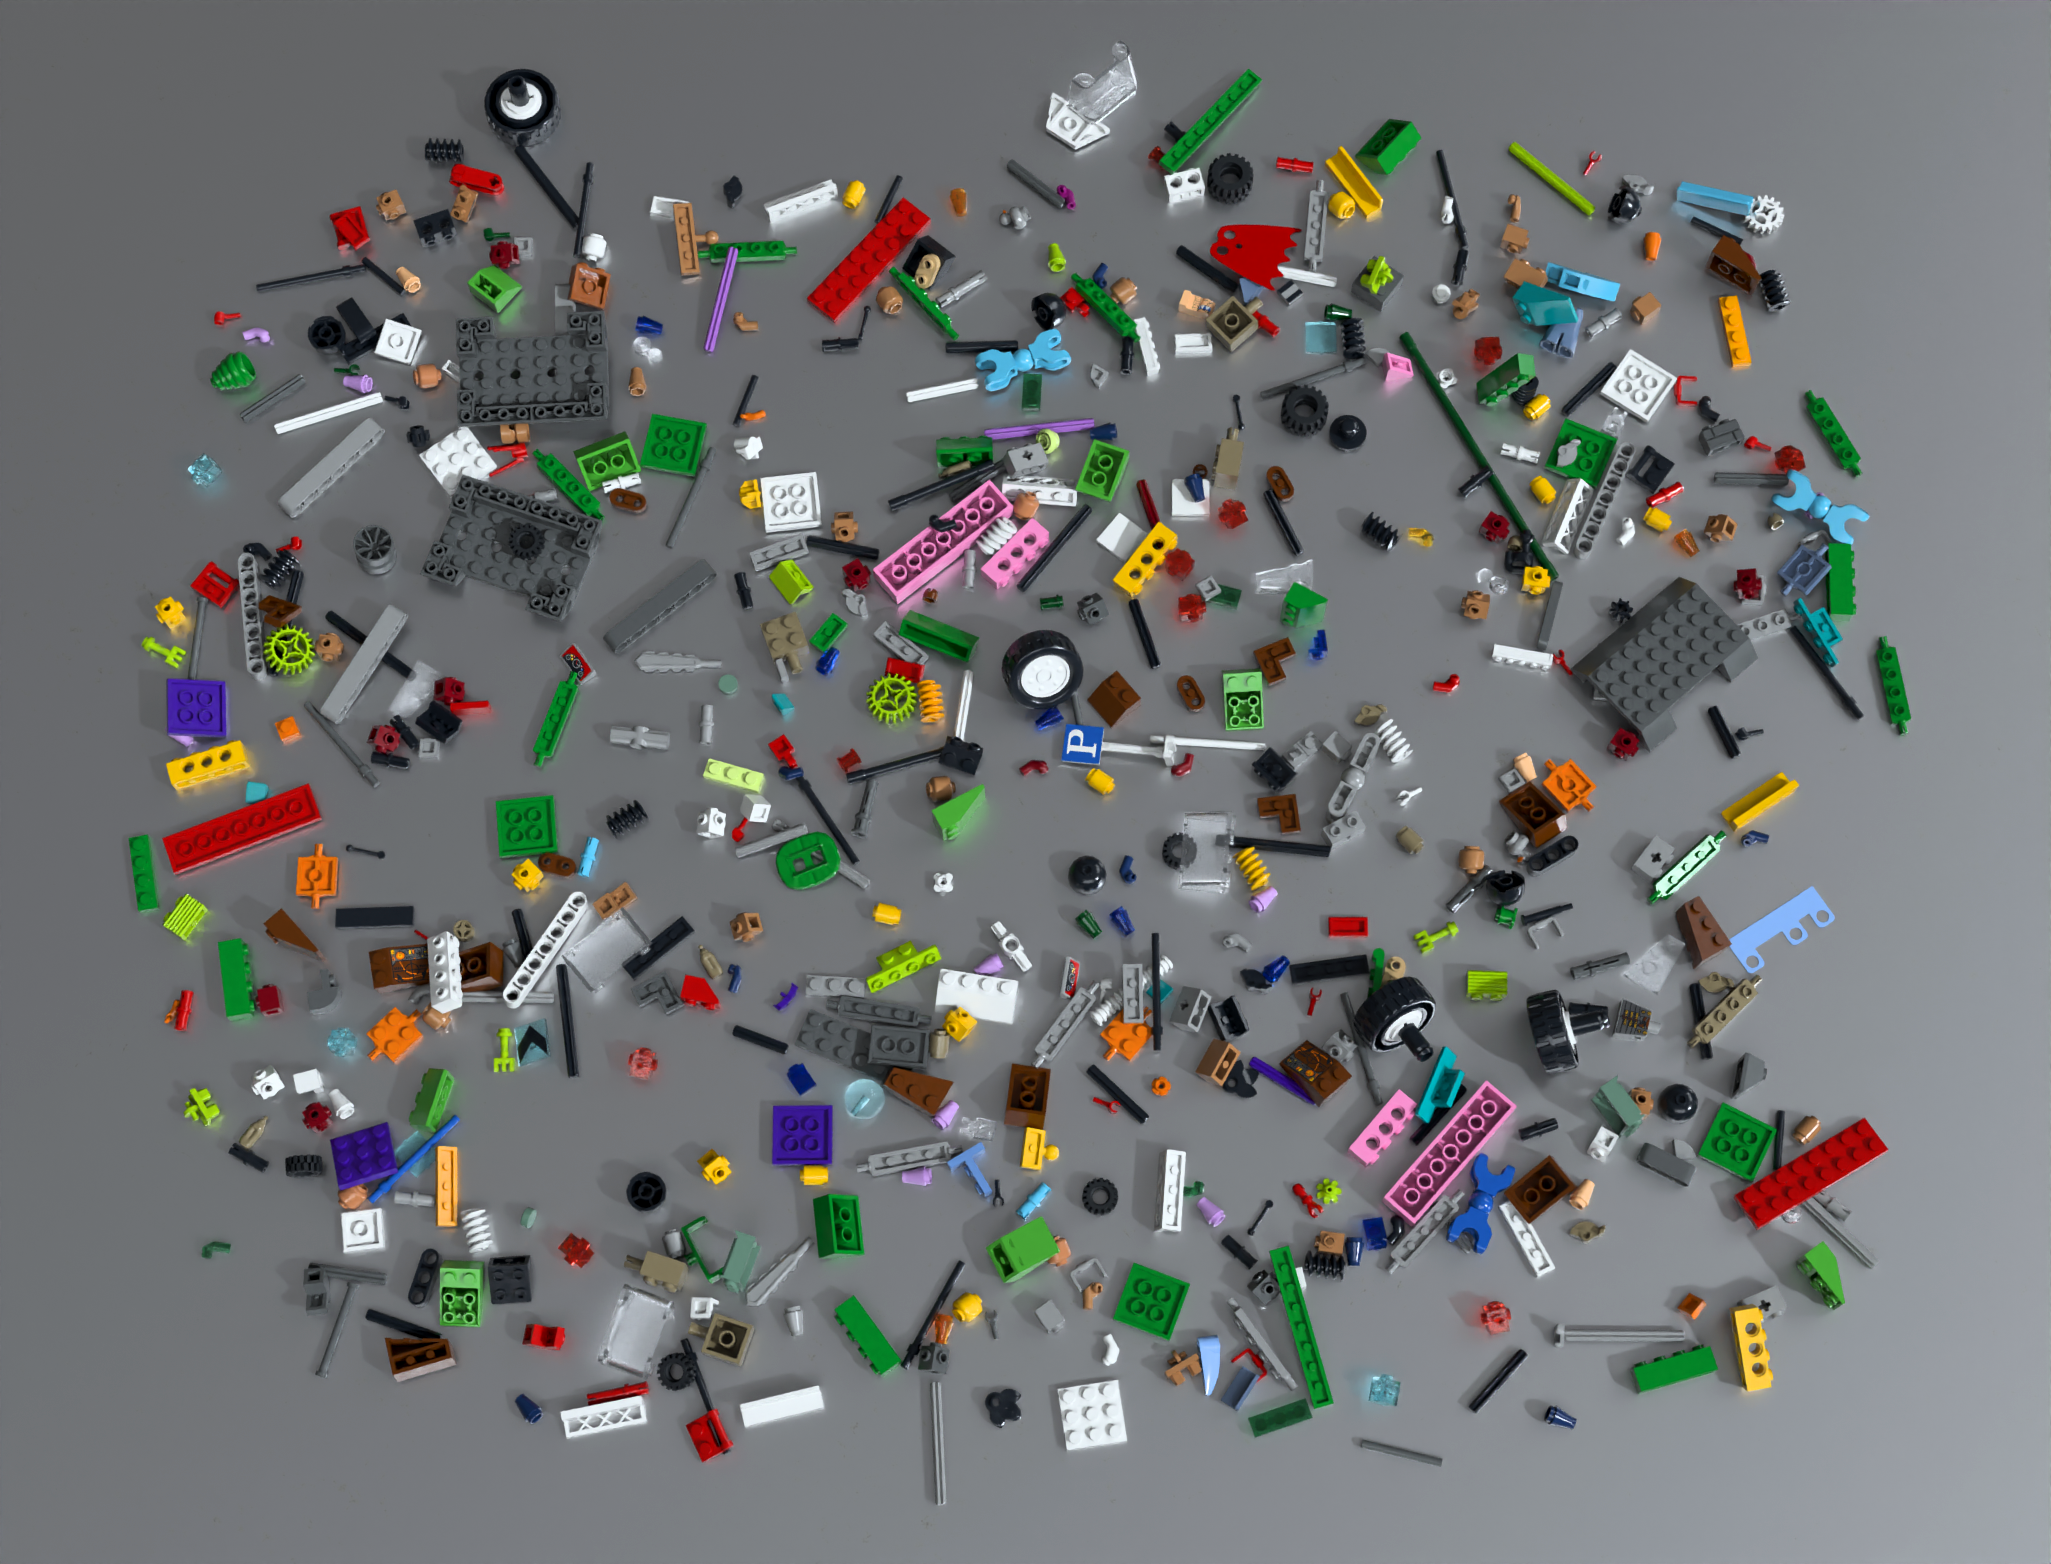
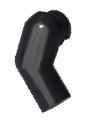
(257, 549)

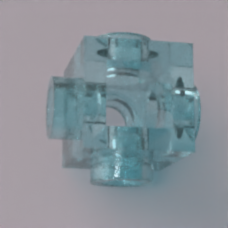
(205, 470)
(344, 1048)
(1384, 1390)

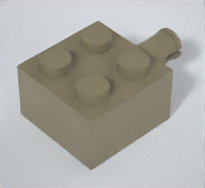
(1234, 322)
(1227, 461)
(786, 640)
(660, 1270)
(724, 1338)

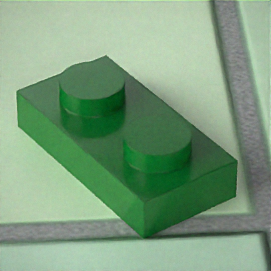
(828, 633)

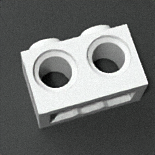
(1185, 190)

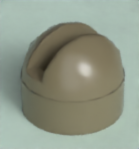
(1775, 521)
(1514, 543)

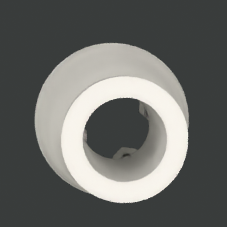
(341, 1104)

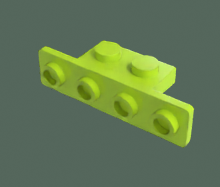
(901, 963)

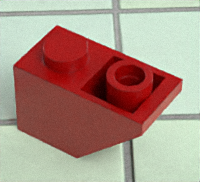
(697, 991)

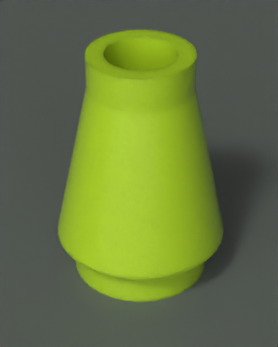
(1055, 258)

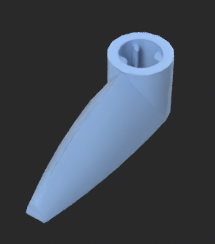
(1209, 1360)

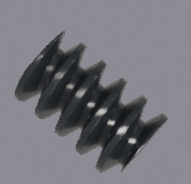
(439, 151)
(1772, 290)
(1352, 338)
(1526, 392)
(1380, 532)
(278, 569)
(626, 818)
(1324, 1265)

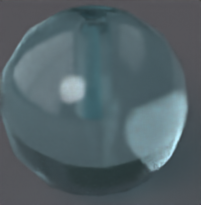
(864, 1099)

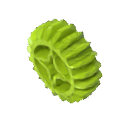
(283, 646)
(875, 706)

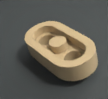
(926, 272)
(1391, 973)

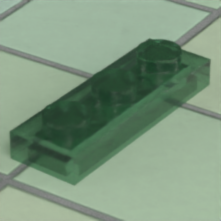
(1280, 1418)

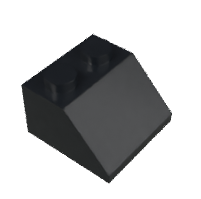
(925, 246)

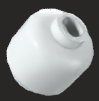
(593, 247)

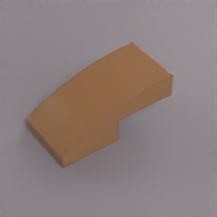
(613, 901)

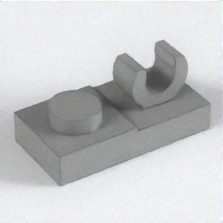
(1302, 750)

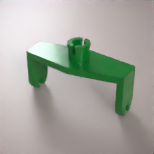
(695, 1256)

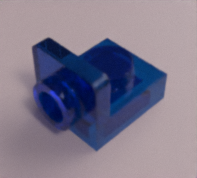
(1321, 645)
(800, 1079)
(1375, 1233)

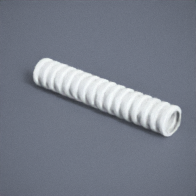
(1116, 1001)

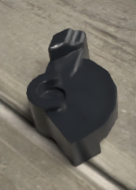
(732, 190)
(1255, 981)

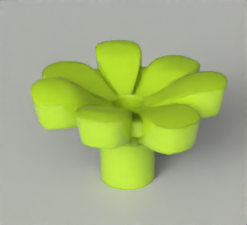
(1324, 1193)

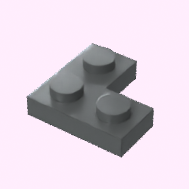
(661, 988)

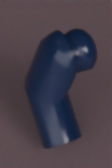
(1098, 276)
(789, 774)
(1752, 837)
(1125, 871)
(736, 978)

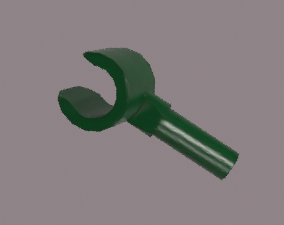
(490, 235)
(348, 370)

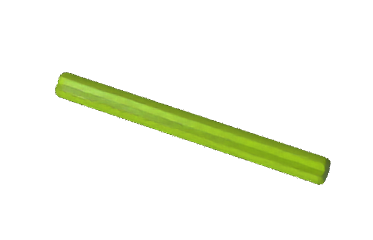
(1551, 178)

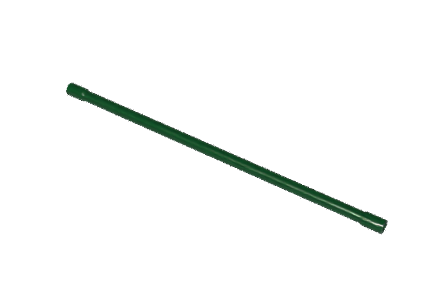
(1411, 347)

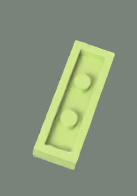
(733, 775)

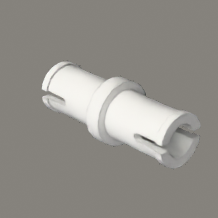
(1520, 453)
(621, 482)

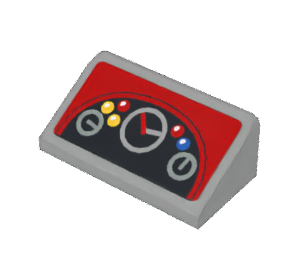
(578, 663)
(1069, 978)

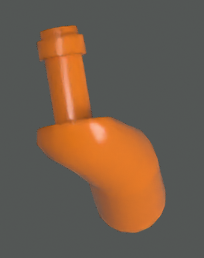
(753, 416)
(172, 1014)

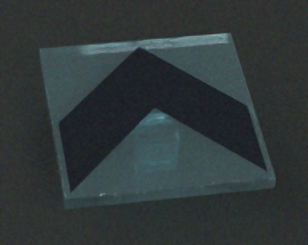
(532, 1042)

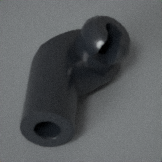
(1705, 409)
(941, 526)
(1398, 1229)

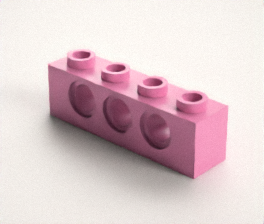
(1030, 531)
(1399, 1102)

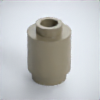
(1410, 840)
(939, 1043)

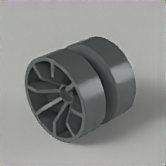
(374, 549)

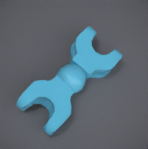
(1023, 359)
(1820, 507)

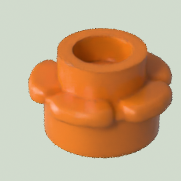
(1160, 1081)

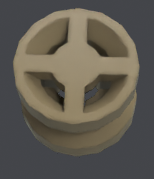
(461, 928)

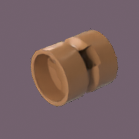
(514, 432)

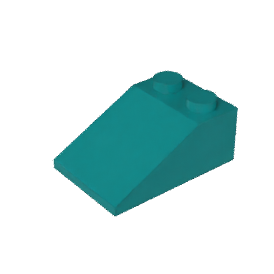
(1543, 306)

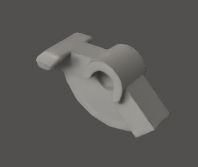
(1637, 184)
(1567, 453)
(855, 602)

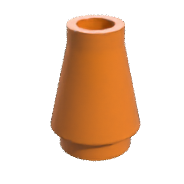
(1652, 243)

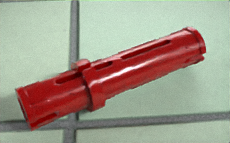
(618, 1393)

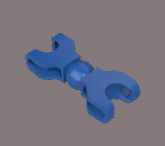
(1480, 1203)

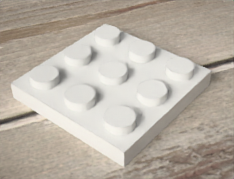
(1638, 386)
(457, 456)
(791, 502)
(1092, 1415)

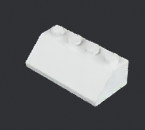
(977, 994)

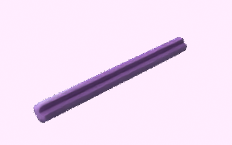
(720, 299)
(1033, 429)

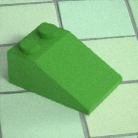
(1102, 470)
(955, 814)

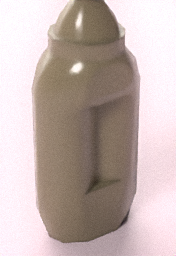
(955, 469)
(710, 963)
(253, 1133)

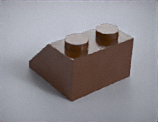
(1114, 699)

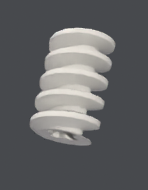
(996, 537)
(1392, 742)
(475, 1229)

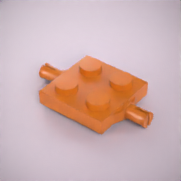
(1568, 785)
(317, 876)
(394, 1034)
(1126, 1038)

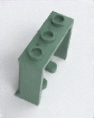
(1618, 1108)
(740, 1262)

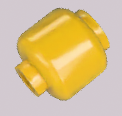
(1341, 205)
(967, 1307)

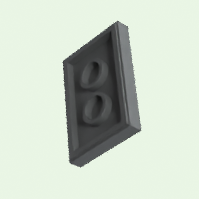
(898, 1046)

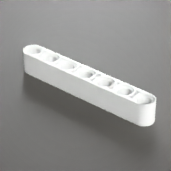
(544, 959)

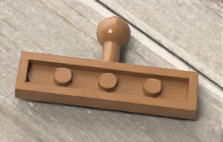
(687, 239)

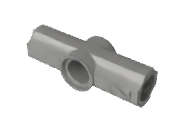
(639, 737)

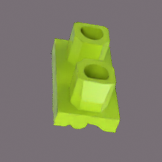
(1379, 275)
(205, 1113)

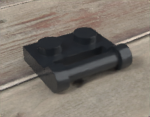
(1656, 472)

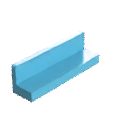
(1714, 198)

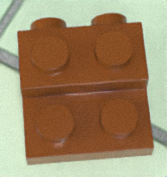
(588, 285)

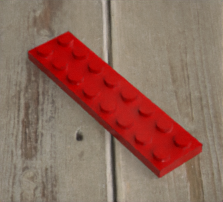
(868, 260)
(242, 829)
(1810, 1173)

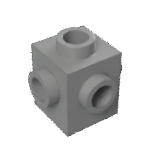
(1340, 1046)

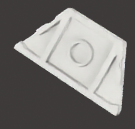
(1069, 127)

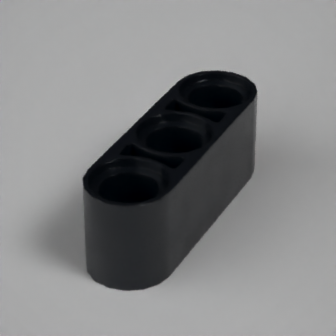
(356, 320)
(1556, 848)
(425, 1268)

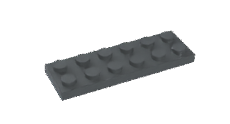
(839, 1044)

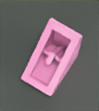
(1396, 367)

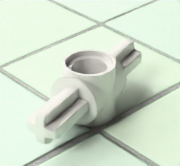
(1015, 954)

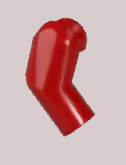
(1448, 686)

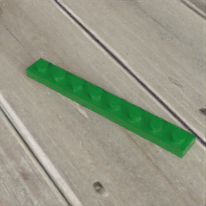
(1210, 122)
(1301, 1327)

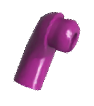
(1068, 195)

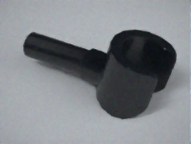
(402, 401)
(1742, 733)
(997, 1192)

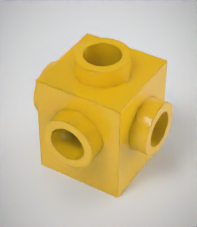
(1535, 580)
(170, 612)
(526, 876)
(959, 1023)
(714, 1166)

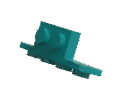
(1822, 629)
(1441, 1086)

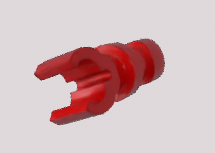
(1307, 1200)

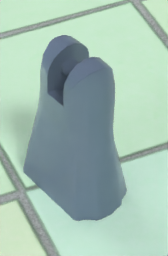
(1562, 338)

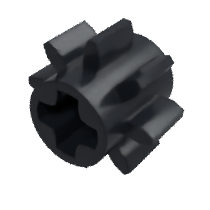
(418, 436)
(1620, 616)

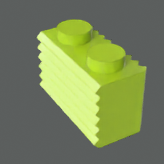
(184, 916)
(1486, 984)

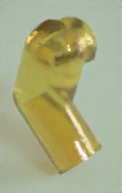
(1423, 534)

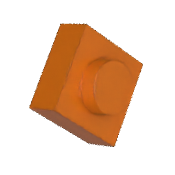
(287, 729)
(1692, 1306)

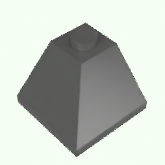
(1748, 1075)

